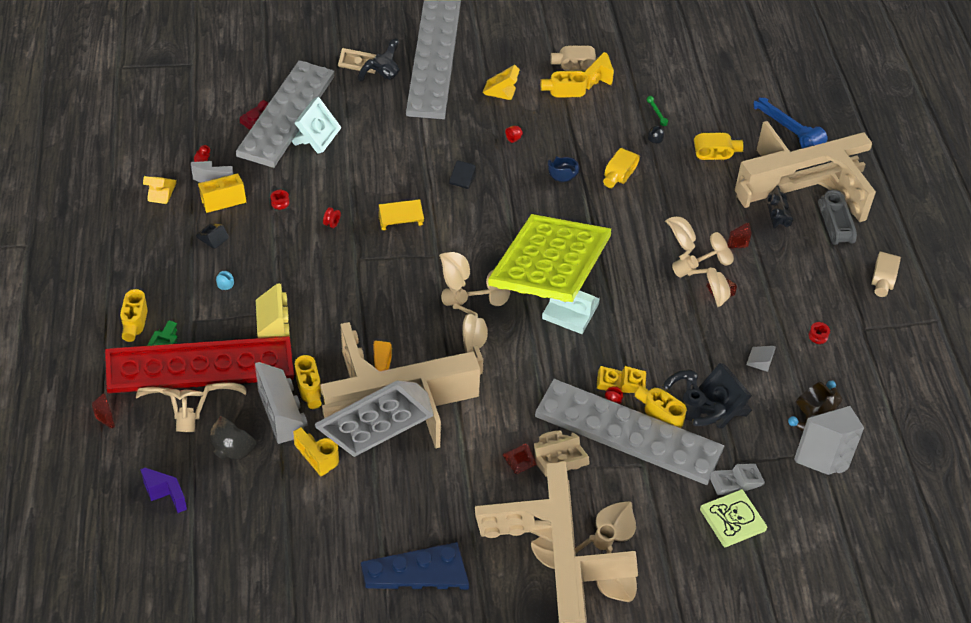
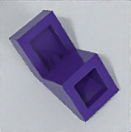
(161, 485)

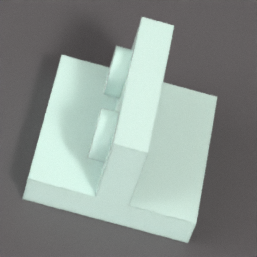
(316, 126)
(573, 314)

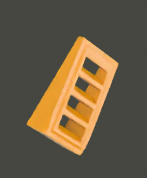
(382, 355)

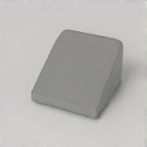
(761, 357)

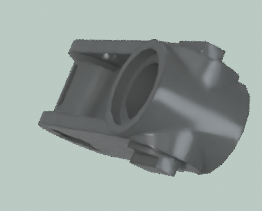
(837, 217)

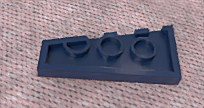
(427, 567)

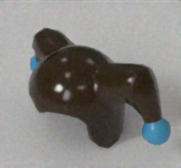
(817, 401)

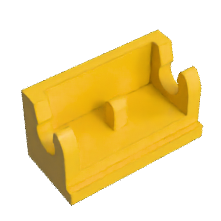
(222, 192)
(400, 213)

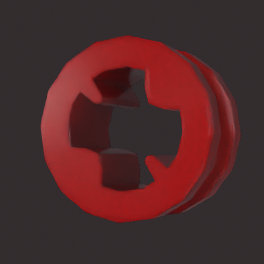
(279, 199)
(331, 217)
(819, 327)

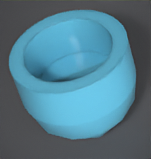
(223, 282)

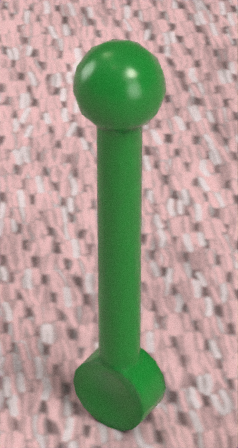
(663, 121)

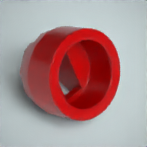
(513, 133)
(614, 394)

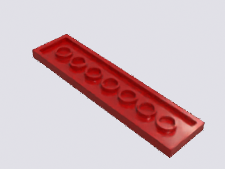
(194, 363)

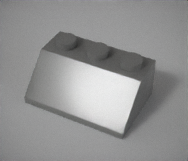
(279, 402)
(830, 441)

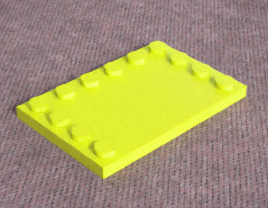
(550, 258)

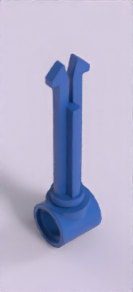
(807, 135)

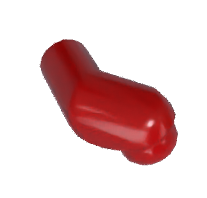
(202, 154)

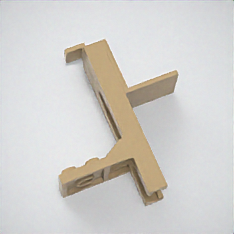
(779, 166)
(443, 379)
(557, 527)

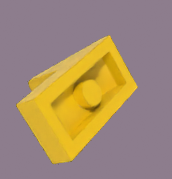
(600, 70)
(502, 84)
(159, 189)

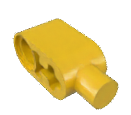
(565, 84)
(716, 146)
(620, 167)
(133, 314)
(307, 374)
(662, 406)

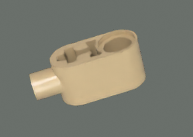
(574, 58)
(885, 273)

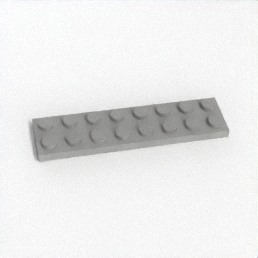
(276, 125)
(630, 431)

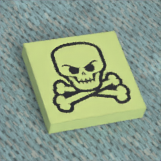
(733, 518)

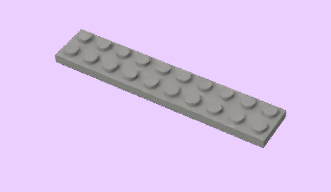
(433, 59)

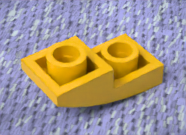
(627, 380)

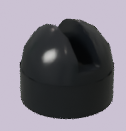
(656, 134)

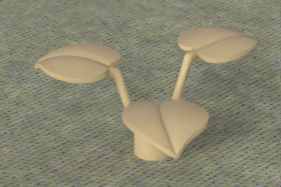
(687, 264)
(455, 271)
(184, 416)
(612, 524)

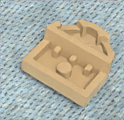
(556, 448)

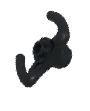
(382, 63)
(695, 399)

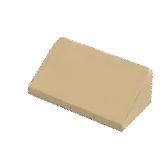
(354, 59)

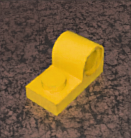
(317, 451)

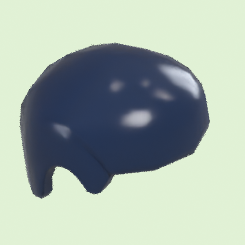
(563, 168)

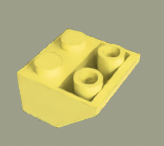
(272, 314)

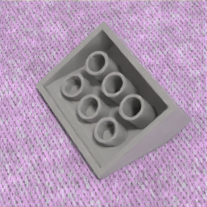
(377, 417)

